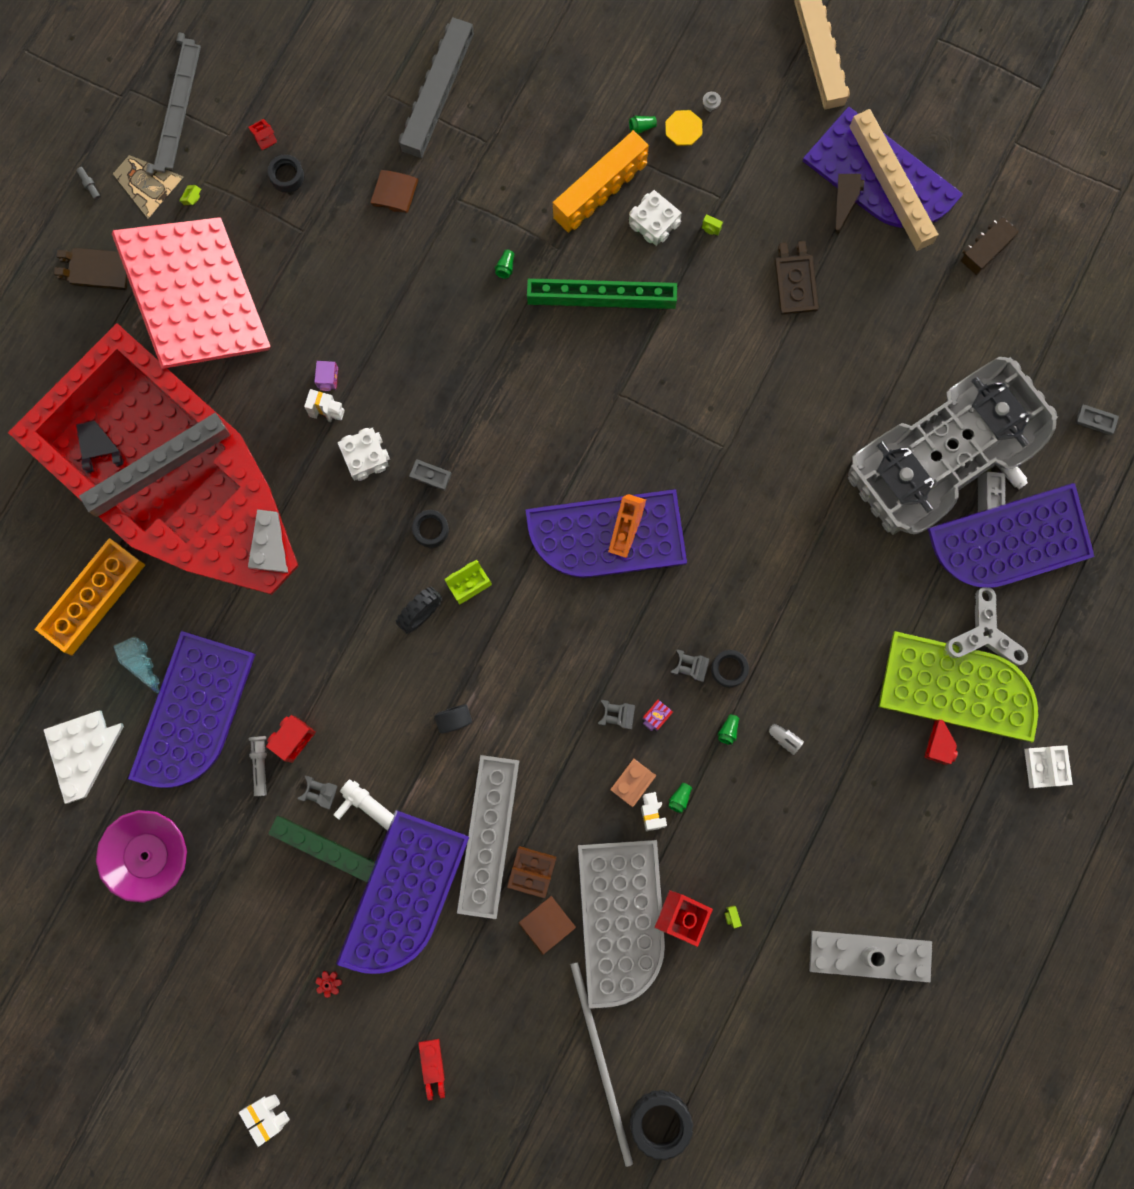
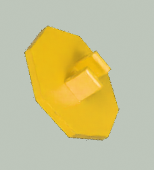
(683, 128)

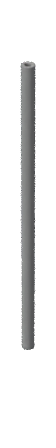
(601, 1064)

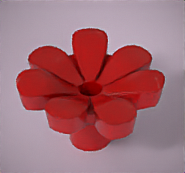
(331, 981)

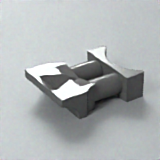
(698, 668)
(625, 716)
(326, 795)

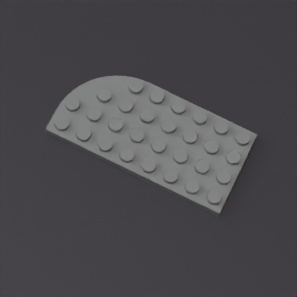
(619, 920)

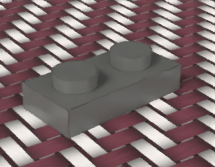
(1096, 419)
(430, 475)

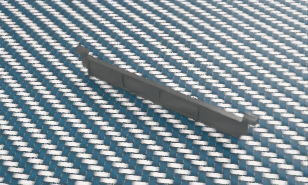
(177, 106)

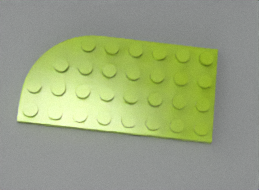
(966, 691)

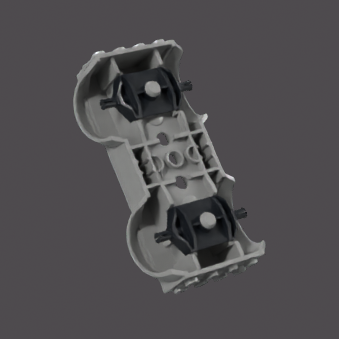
(1008, 429)

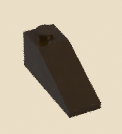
(847, 195)

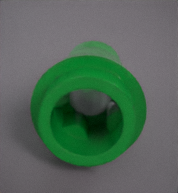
(642, 123)
(505, 265)
(728, 732)
(679, 799)

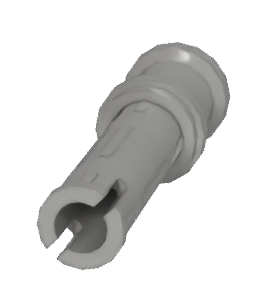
(258, 758)

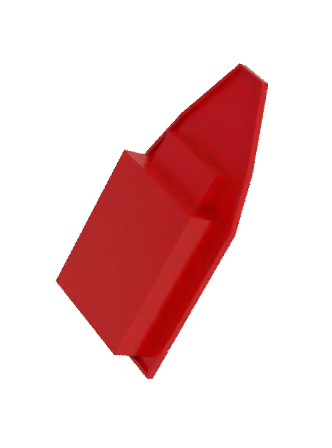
(191, 517)

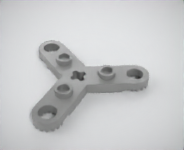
(986, 621)

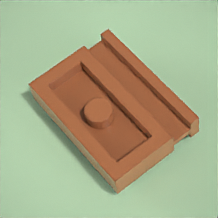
(633, 782)

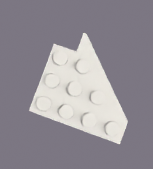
(80, 752)

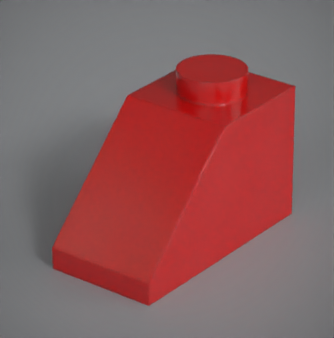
(941, 745)

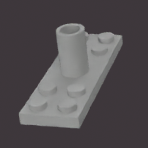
(852, 956)

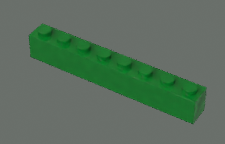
(602, 293)

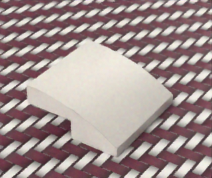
(1048, 766)

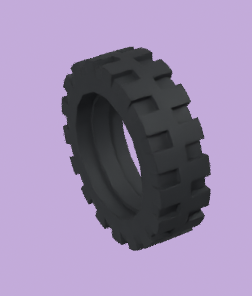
(418, 610)

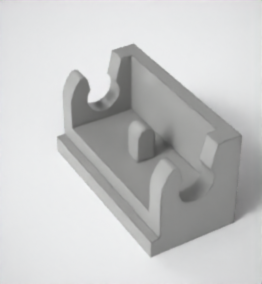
(991, 490)

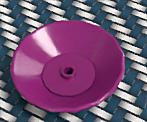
(122, 860)

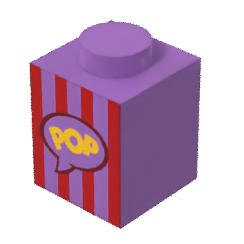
(326, 375)
(656, 716)

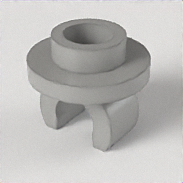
(711, 101)

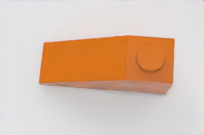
(626, 524)

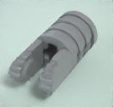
(786, 738)

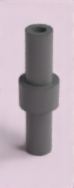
(88, 183)

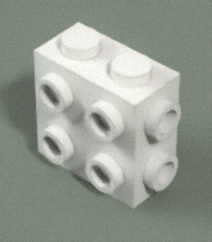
(654, 218)
(364, 453)

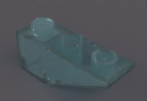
(134, 658)

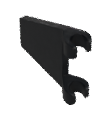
(95, 444)

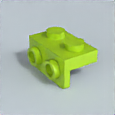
(468, 582)

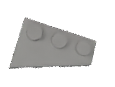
(267, 544)

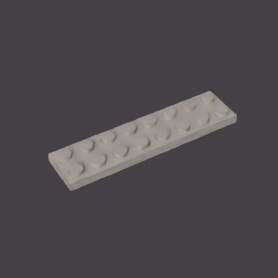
(488, 837)

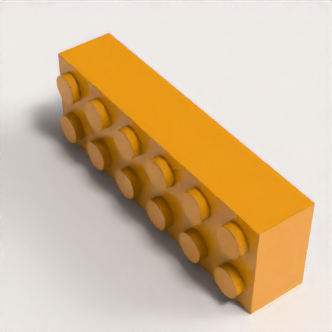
(600, 182)
(90, 597)

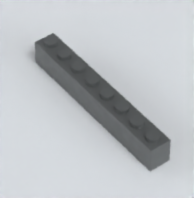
(436, 88)
(154, 465)

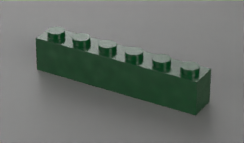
(322, 848)

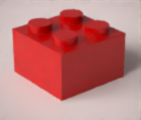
(290, 738)
(683, 918)

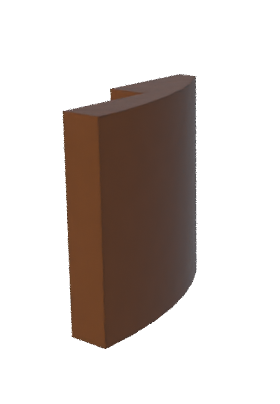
(394, 191)
(531, 872)
(547, 925)

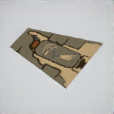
(145, 189)

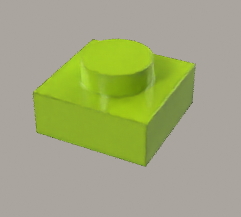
(190, 195)
(712, 225)
(732, 917)

